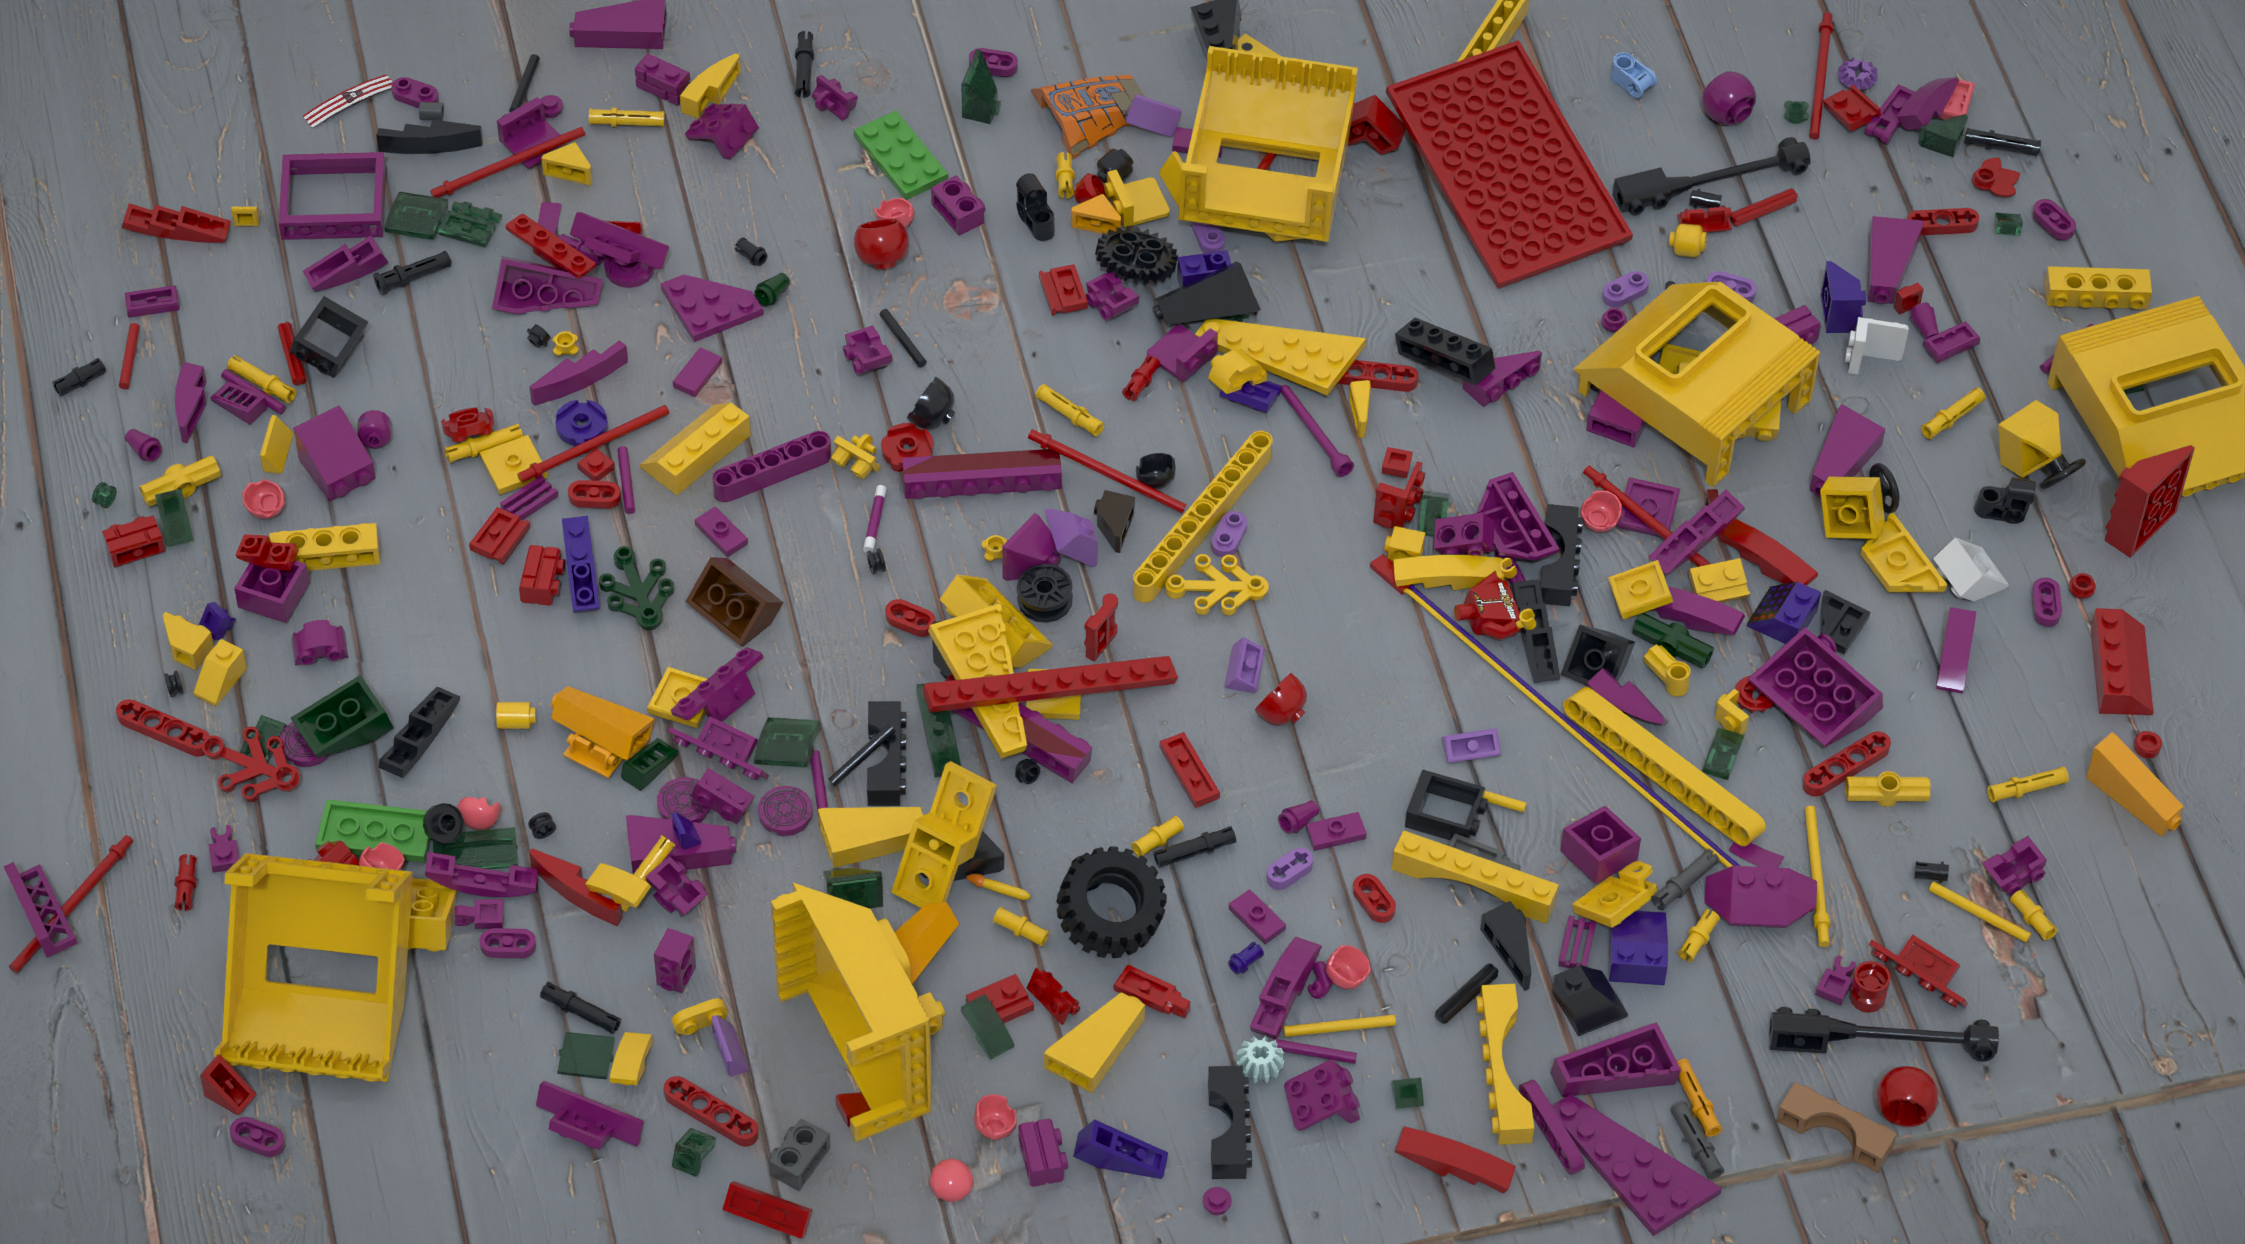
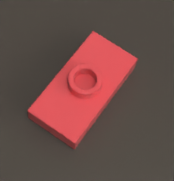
(1959, 101)

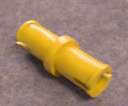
(1065, 175)
(1157, 836)
(2033, 915)
(1021, 926)
(1698, 935)

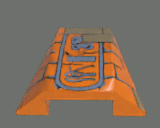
(1088, 108)

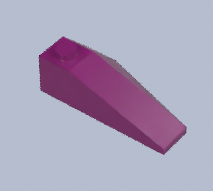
(538, 287)

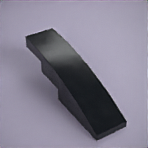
(438, 138)
(1537, 642)
(419, 732)

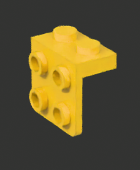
(1136, 200)

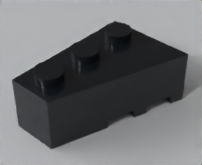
(1217, 24)

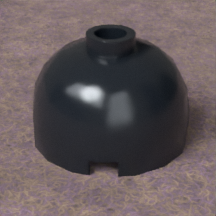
(933, 406)

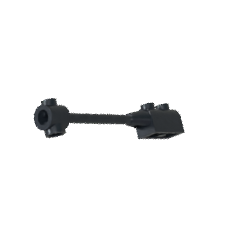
(1656, 189)
(1813, 1031)

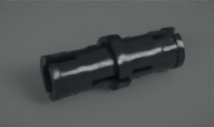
(79, 377)

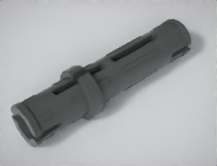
(1677, 886)
(1697, 1140)

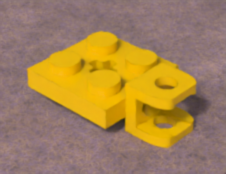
(1617, 898)

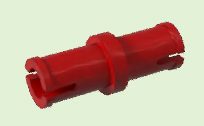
(1141, 378)
(185, 882)

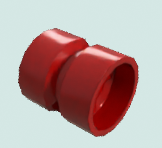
(1869, 986)

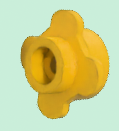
(565, 343)
(991, 543)

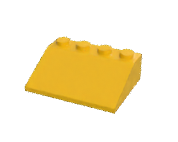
(431, 915)

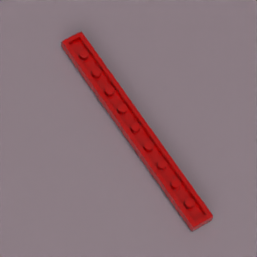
(1049, 683)

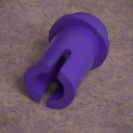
(1239, 962)

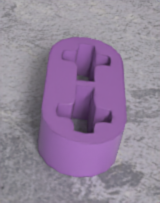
(1291, 871)

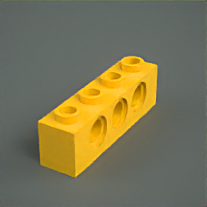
(2097, 287)
(334, 546)

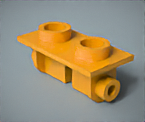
(591, 755)

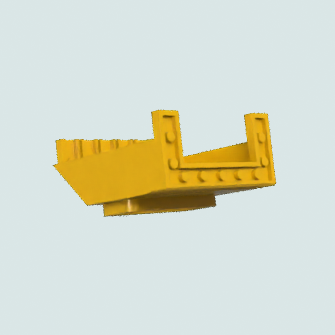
(1275, 109)
(2147, 347)
(1721, 388)
(316, 909)
(864, 998)

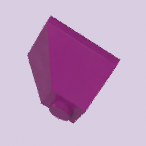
(1028, 547)

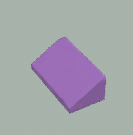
(1153, 115)
(1244, 666)
(1471, 745)
(729, 1046)

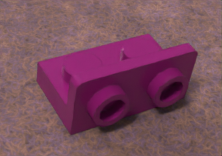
(722, 796)

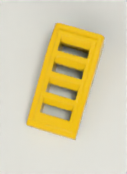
(1359, 402)

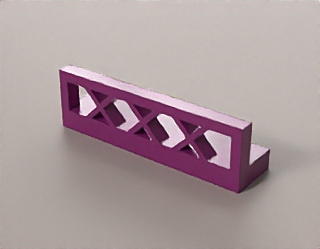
(31, 909)

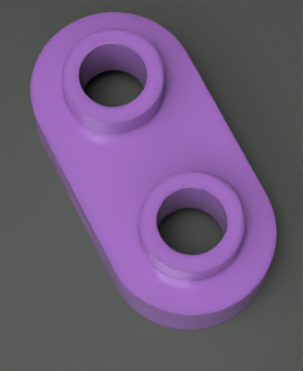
(1204, 235)
(1741, 285)
(1629, 288)
(1230, 532)

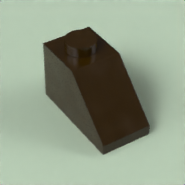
(1114, 517)

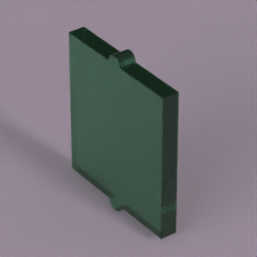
(586, 1055)

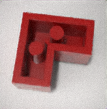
(1376, 125)

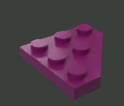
(708, 305)

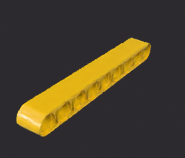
(1202, 516)
(1664, 766)

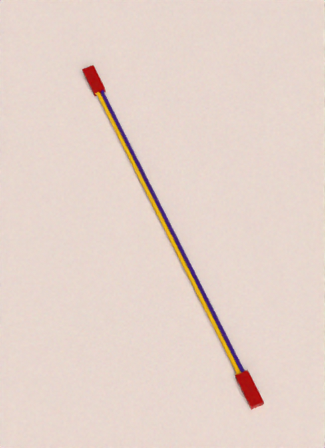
(1385, 568)

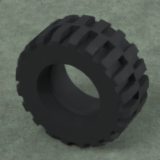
(1122, 870)

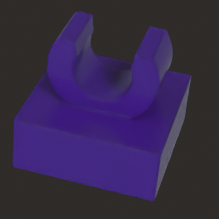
(216, 620)

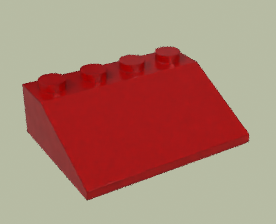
(2147, 498)

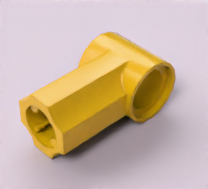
(1672, 672)

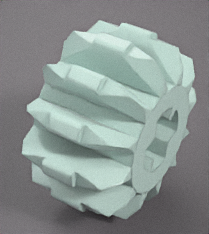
(1260, 1059)

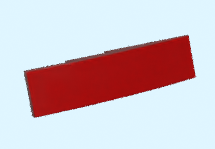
(176, 225)
(1769, 554)
(568, 882)
(1453, 1157)

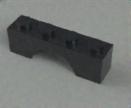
(1557, 578)
(884, 778)
(1229, 1150)

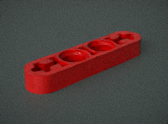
(1370, 368)
(161, 730)
(1844, 761)
(714, 1107)

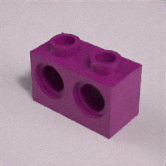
(958, 205)
(1464, 530)
(674, 960)

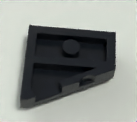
(1842, 620)

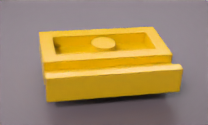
(1720, 581)

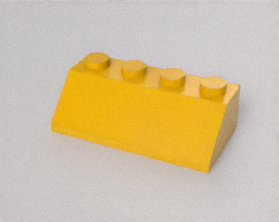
(698, 447)
(975, 593)

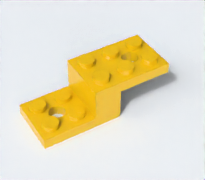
(944, 836)

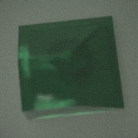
(979, 91)
(855, 885)

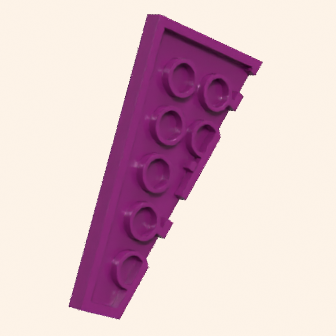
(1642, 1175)

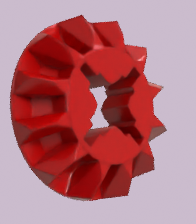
(1745, 697)

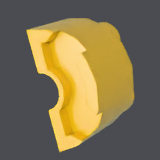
(1234, 370)

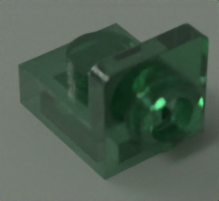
(691, 1151)

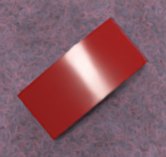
(267, 554)

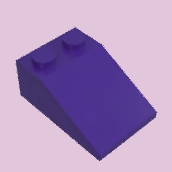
(1639, 949)

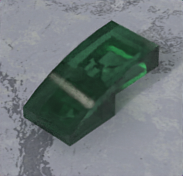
(267, 727)
(1723, 753)
(988, 1026)

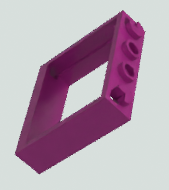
(332, 225)

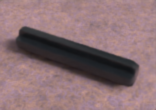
(1466, 993)

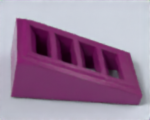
(247, 414)

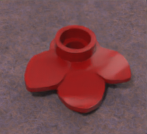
(1995, 179)

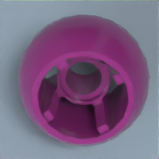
(1729, 98)

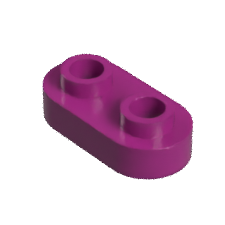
(999, 62)
(413, 92)
(2056, 222)
(2046, 604)
(508, 943)
(259, 1136)

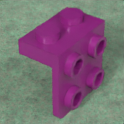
(726, 125)
(526, 129)
(1183, 351)
(1321, 1094)

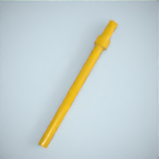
(1821, 918)

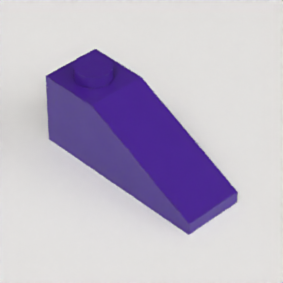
(1118, 1151)

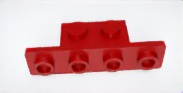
(550, 247)
(1926, 964)

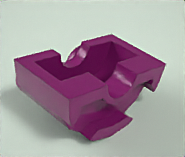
(1110, 296)
(866, 350)
(317, 641)
(2017, 866)
(673, 888)

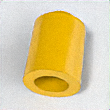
(515, 715)

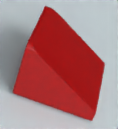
(851, 1105)

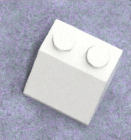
(1969, 570)

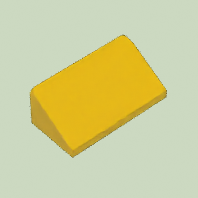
(1171, 175)
(275, 446)

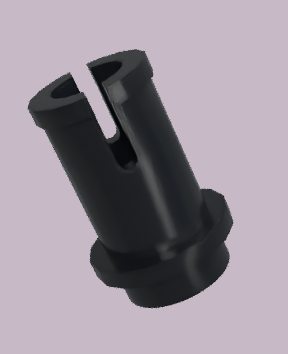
(1705, 199)
(755, 254)
(1932, 871)

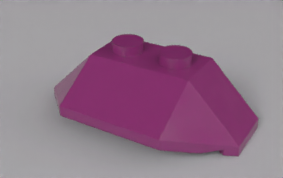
(1517, 524)
(1760, 895)

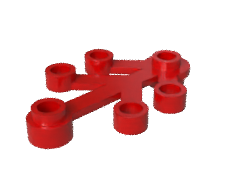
(254, 766)

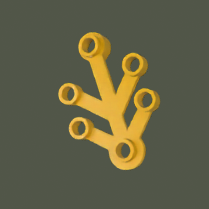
(1219, 586)

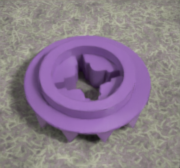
(1866, 78)

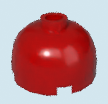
(1284, 702)

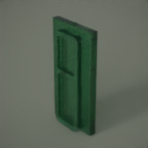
(483, 848)

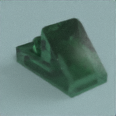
(174, 517)

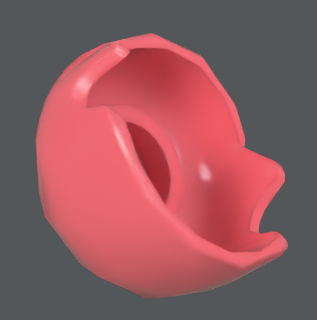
(896, 209)
(263, 499)
(1601, 511)
(478, 813)
(382, 856)
(1347, 967)
(994, 1117)
(951, 1180)

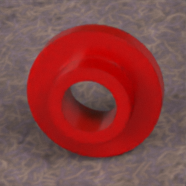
(2079, 581)

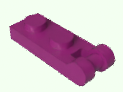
(1888, 117)

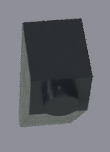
(1508, 936)

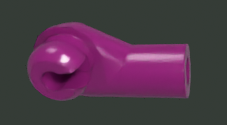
(1322, 984)

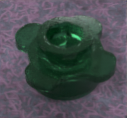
(1796, 111)

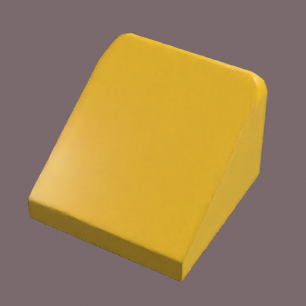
(246, 216)

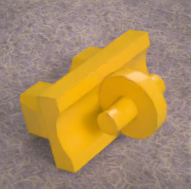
(864, 461)

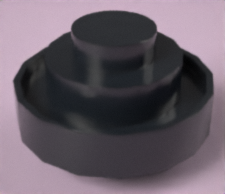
(443, 823)

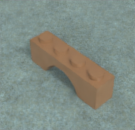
(1807, 1110)

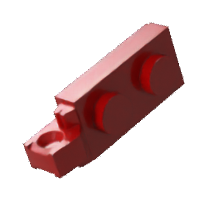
(1152, 991)

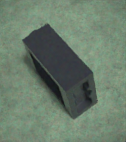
(339, 318)
(1448, 788)

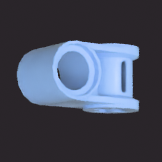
(1632, 74)

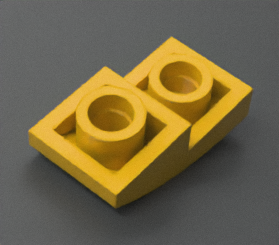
(619, 884)
(630, 1058)

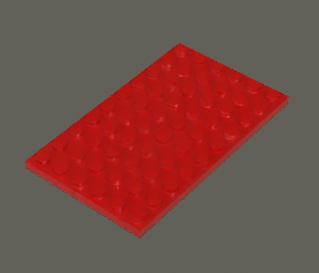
(1508, 164)

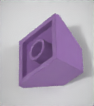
(1073, 536)

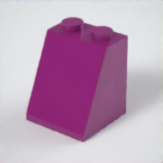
(333, 453)

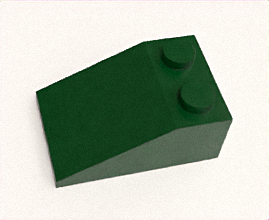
(343, 719)

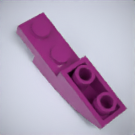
(1283, 986)

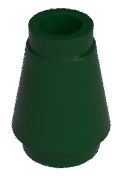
(771, 289)

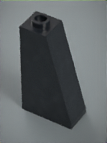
(1211, 296)

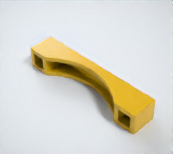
(1431, 859)
(1512, 1111)

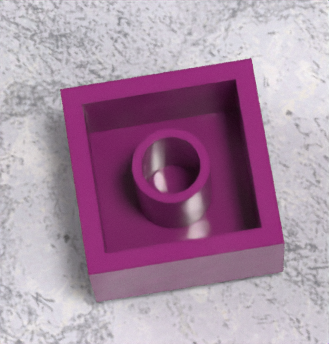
(272, 591)
(1600, 844)

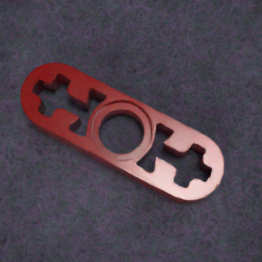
(1959, 227)

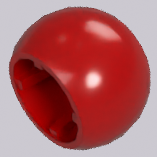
(881, 242)
(1907, 1096)

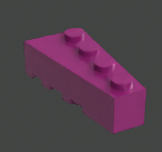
(1618, 1064)

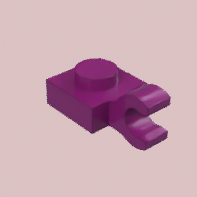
(485, 914)

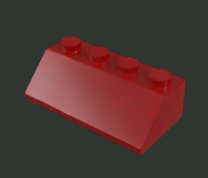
(2120, 663)

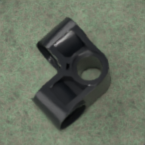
(1033, 207)
(2006, 503)

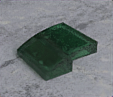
(416, 215)
(787, 742)

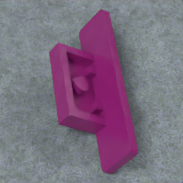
(618, 242)
(723, 690)
(724, 742)
(586, 1119)

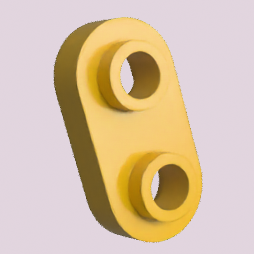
(698, 1016)

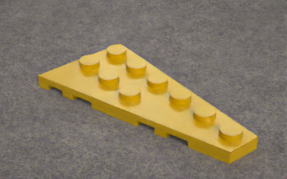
(1297, 355)
(975, 648)

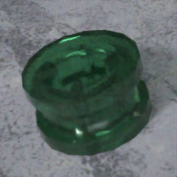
(104, 495)

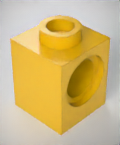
(1404, 543)

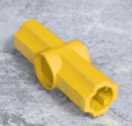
(182, 478)
(1887, 789)

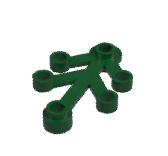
(638, 590)

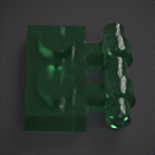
(463, 227)

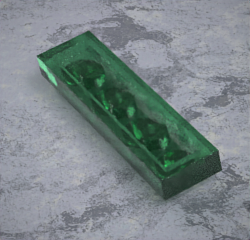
(938, 734)

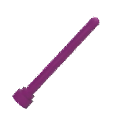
(1340, 463)

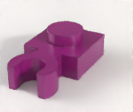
(223, 850)
(1836, 982)

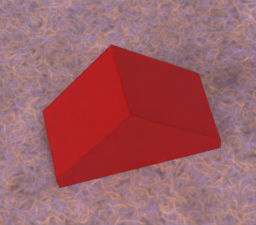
(225, 1086)

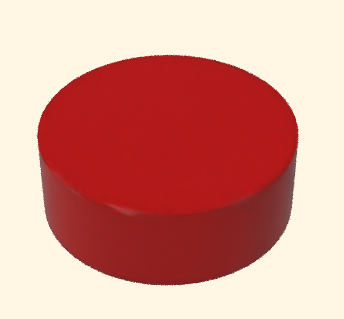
(2147, 744)

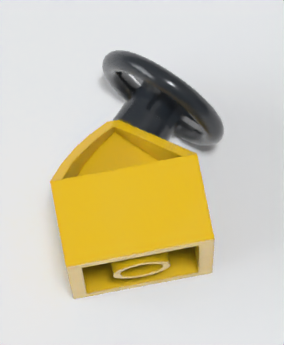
(2033, 440)
(1857, 504)

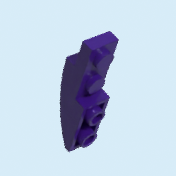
(580, 564)

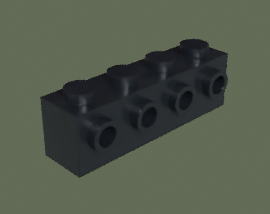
(1445, 351)

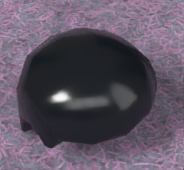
(1156, 470)

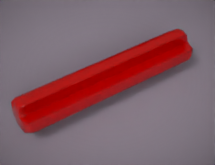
(1763, 207)
(295, 366)

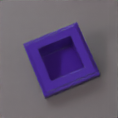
(685, 831)

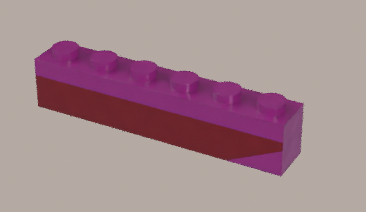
(981, 473)
(1046, 742)

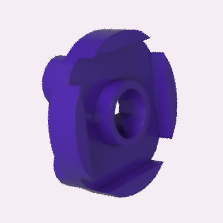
(571, 413)

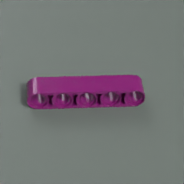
(771, 466)

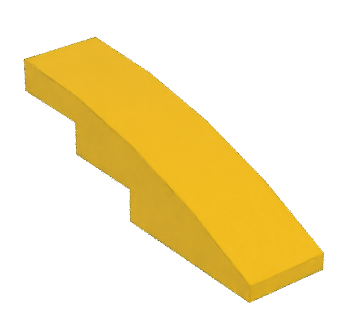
(1443, 570)

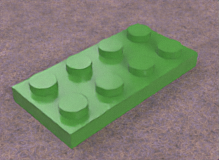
(900, 155)
(370, 824)

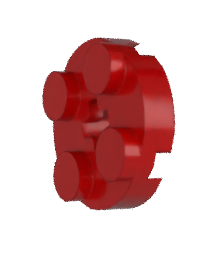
(468, 423)
(902, 434)

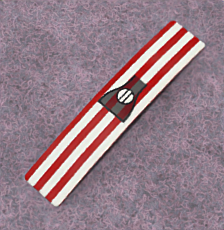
(346, 99)

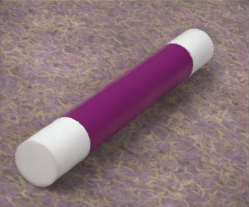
(875, 518)

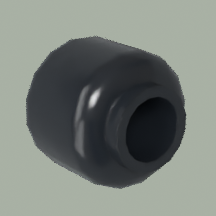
(1115, 160)

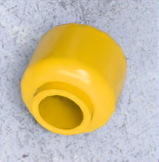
(1688, 240)

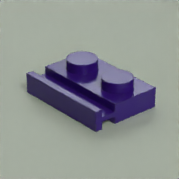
(1257, 396)

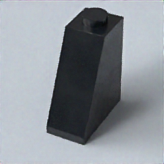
(986, 860)

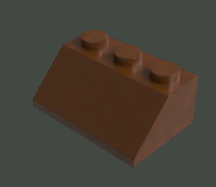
(733, 600)

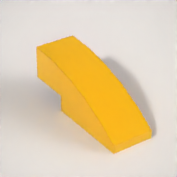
(710, 86)

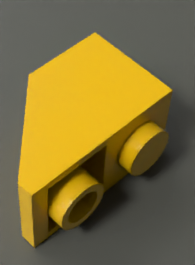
(187, 641)

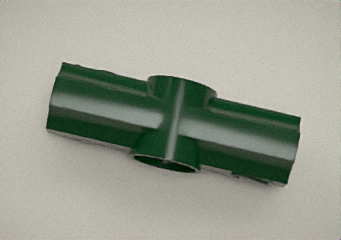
(1674, 639)

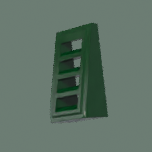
(639, 776)

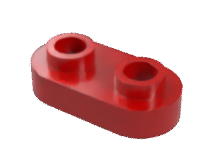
(595, 494)
(911, 618)
(1376, 899)

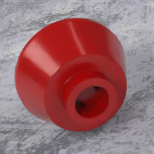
(1088, 188)

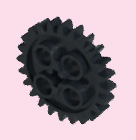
(1153, 260)

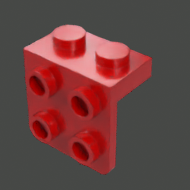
(1396, 505)

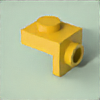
(1730, 715)

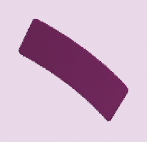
(549, 216)
(1757, 855)

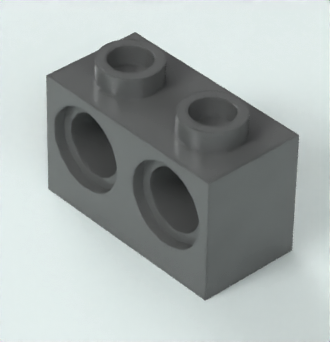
(804, 1157)

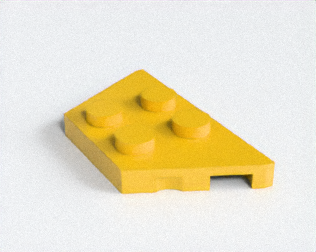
(1900, 561)

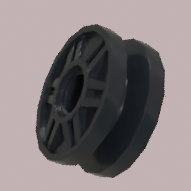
(1044, 593)

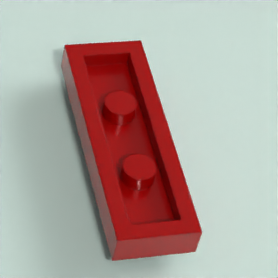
(1189, 769)
(767, 1209)

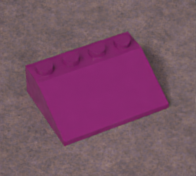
(1817, 689)

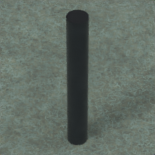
(525, 82)
(903, 338)
(861, 755)

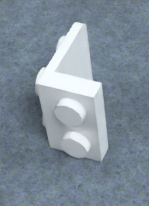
(1876, 340)

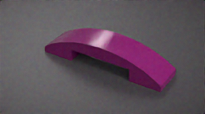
(480, 881)

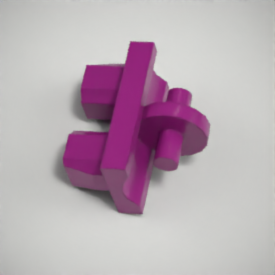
(831, 97)

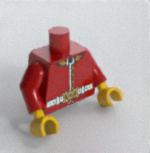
(1493, 608)

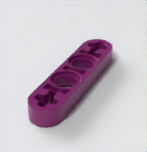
(1552, 1128)

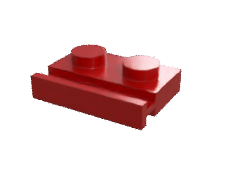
(1852, 108)
(1063, 289)
(499, 535)
(1007, 998)

